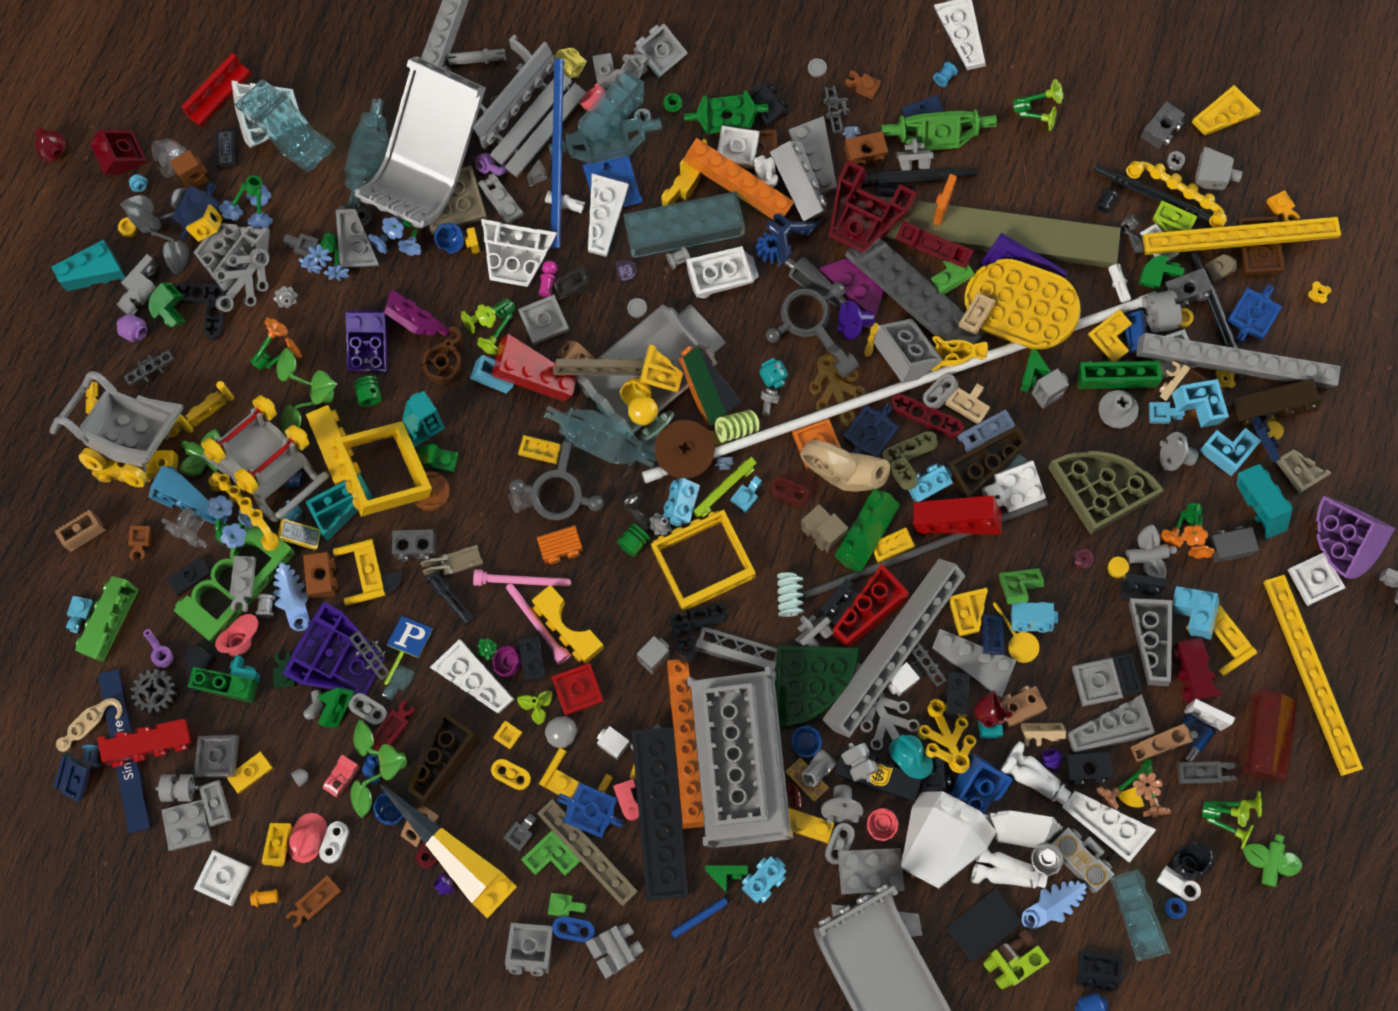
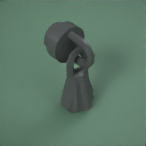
(1136, 242)

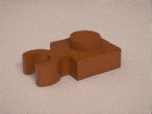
(865, 86)
(138, 539)

